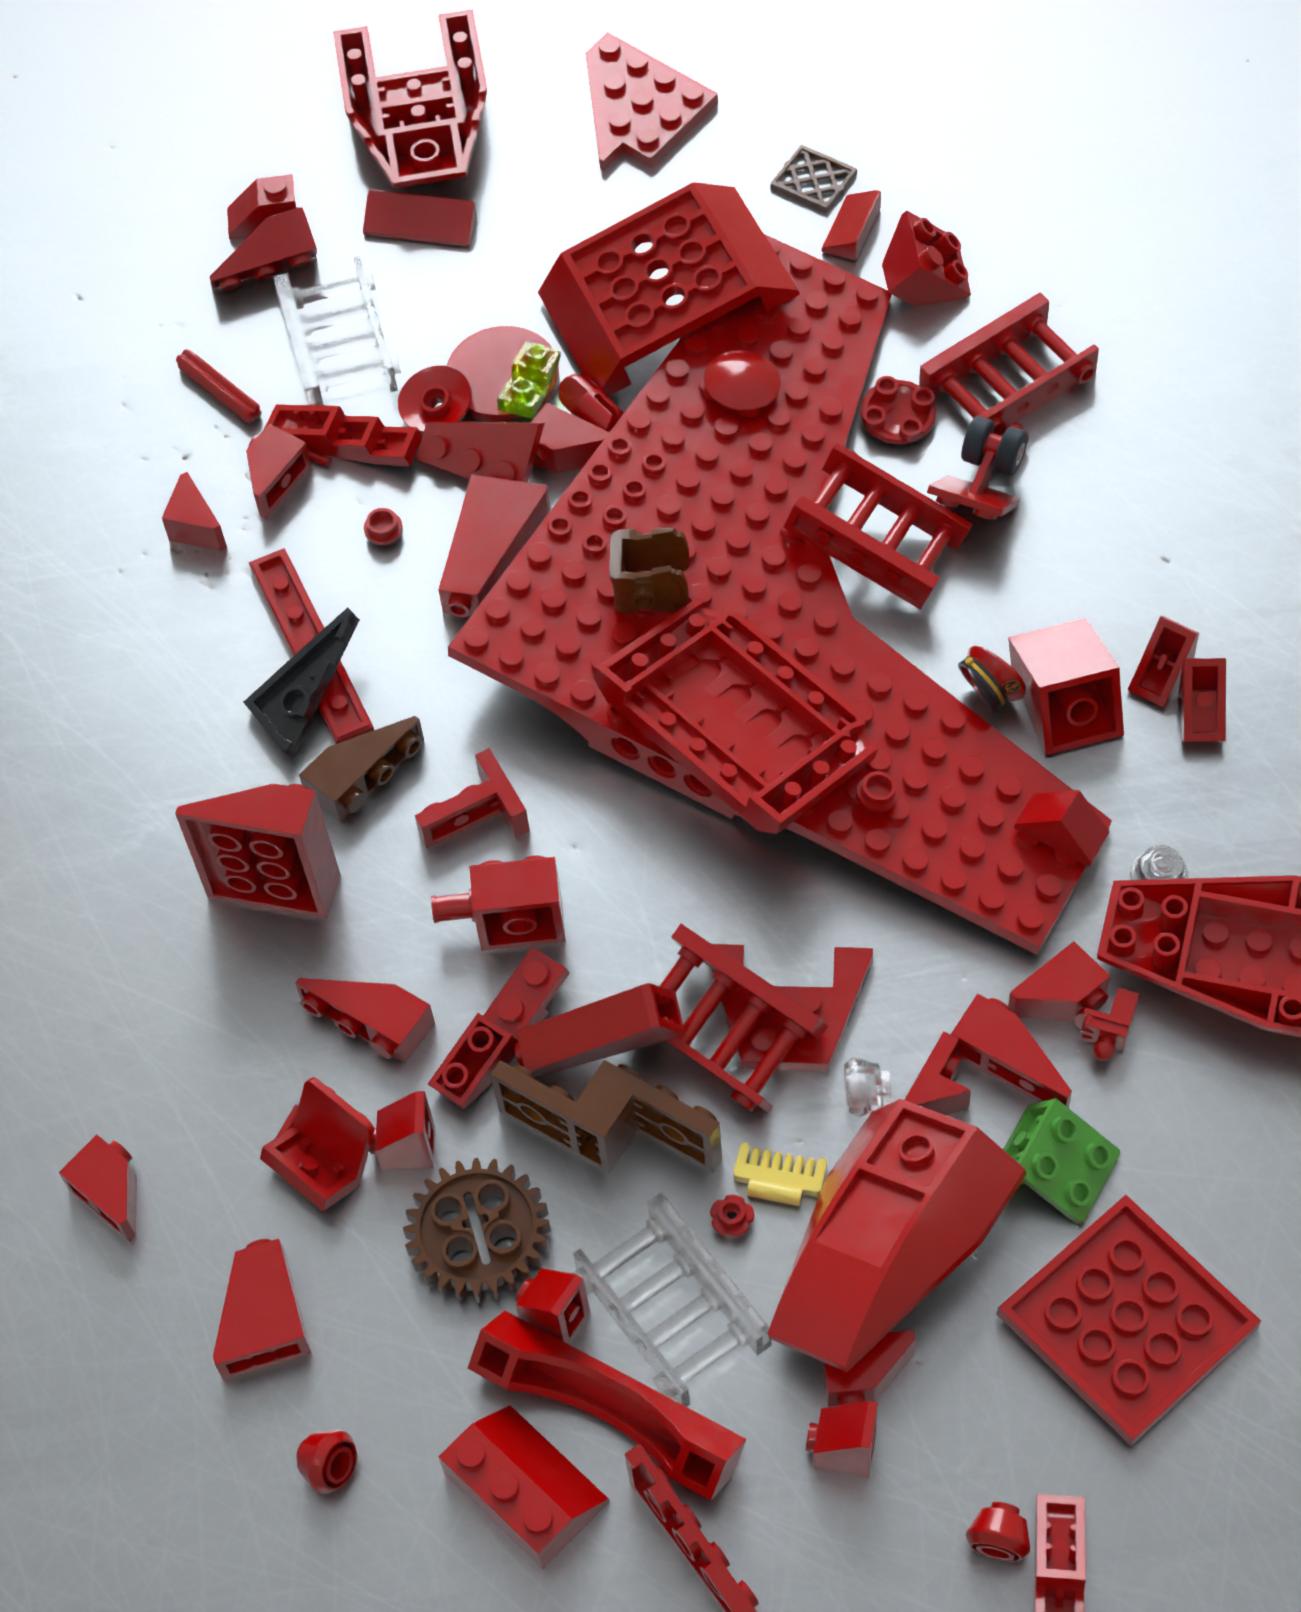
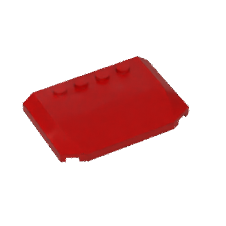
(737, 714)

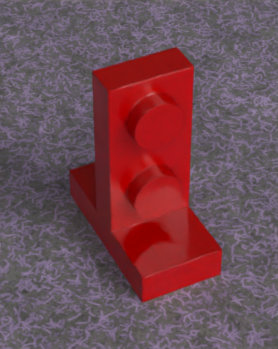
(474, 805)

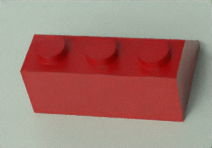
(522, 1483)

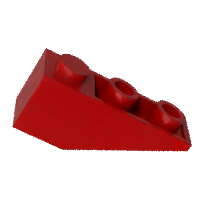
(274, 244)
(377, 1012)

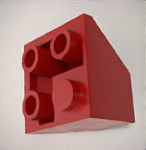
(924, 263)

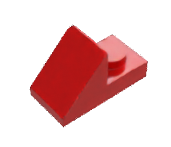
(1203, 699)
(934, 1084)

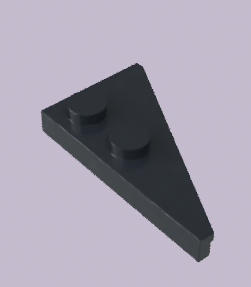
(294, 692)

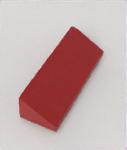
(419, 217)

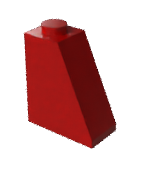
(260, 1312)

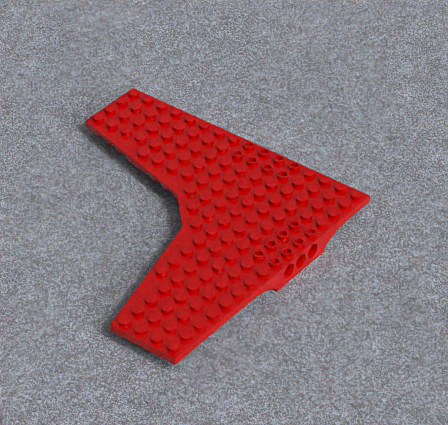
(730, 492)

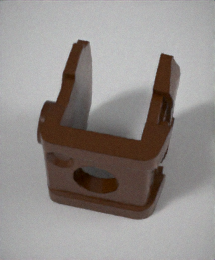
(665, 558)

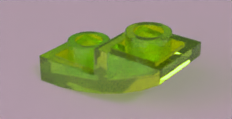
(530, 380)

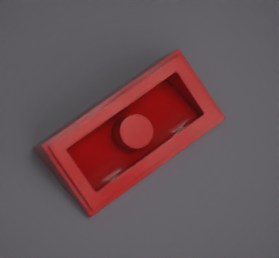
(853, 224)

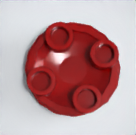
(742, 382)
(898, 410)

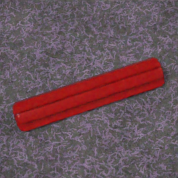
(218, 386)

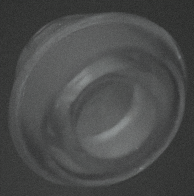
(1159, 863)
(865, 1086)

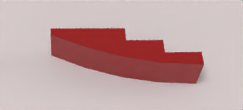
(347, 437)
(1059, 1554)

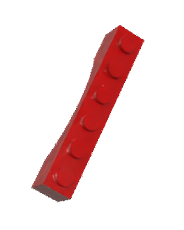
(681, 1440)

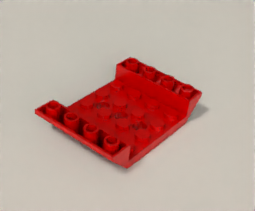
(619, 314)

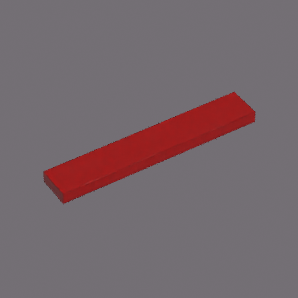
(299, 625)

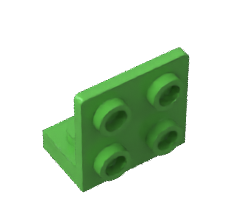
(1062, 1157)

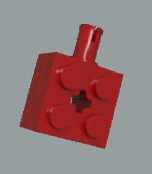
(509, 903)

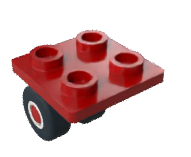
(990, 451)

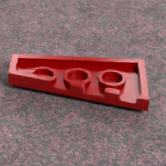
(685, 1532)

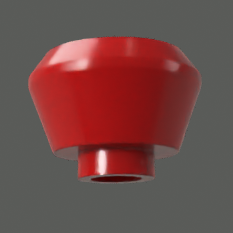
(327, 1460)
(999, 1533)

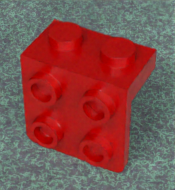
(324, 1148)

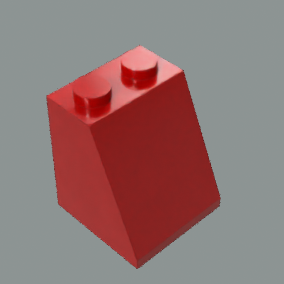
(1069, 685)

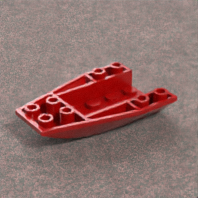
(1213, 942)
(889, 1228)

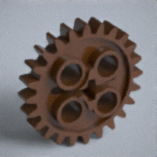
(437, 1240)

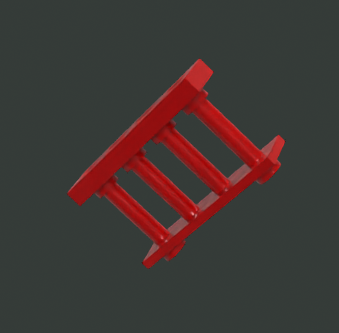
(999, 338)
(861, 551)
(761, 1001)

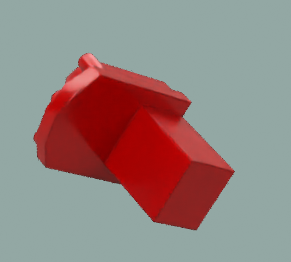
(1108, 1030)

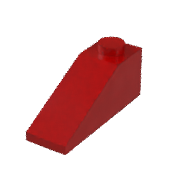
(1003, 1047)

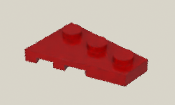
(482, 448)

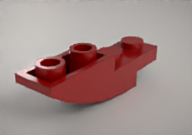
(493, 1035)

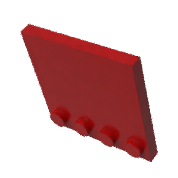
(1128, 1319)

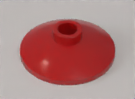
(431, 387)

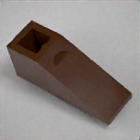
(355, 767)

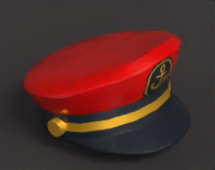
(991, 678)

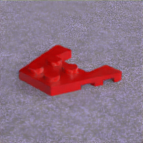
(829, 1003)

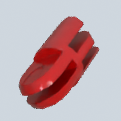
(588, 402)

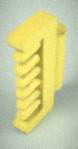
(778, 1184)

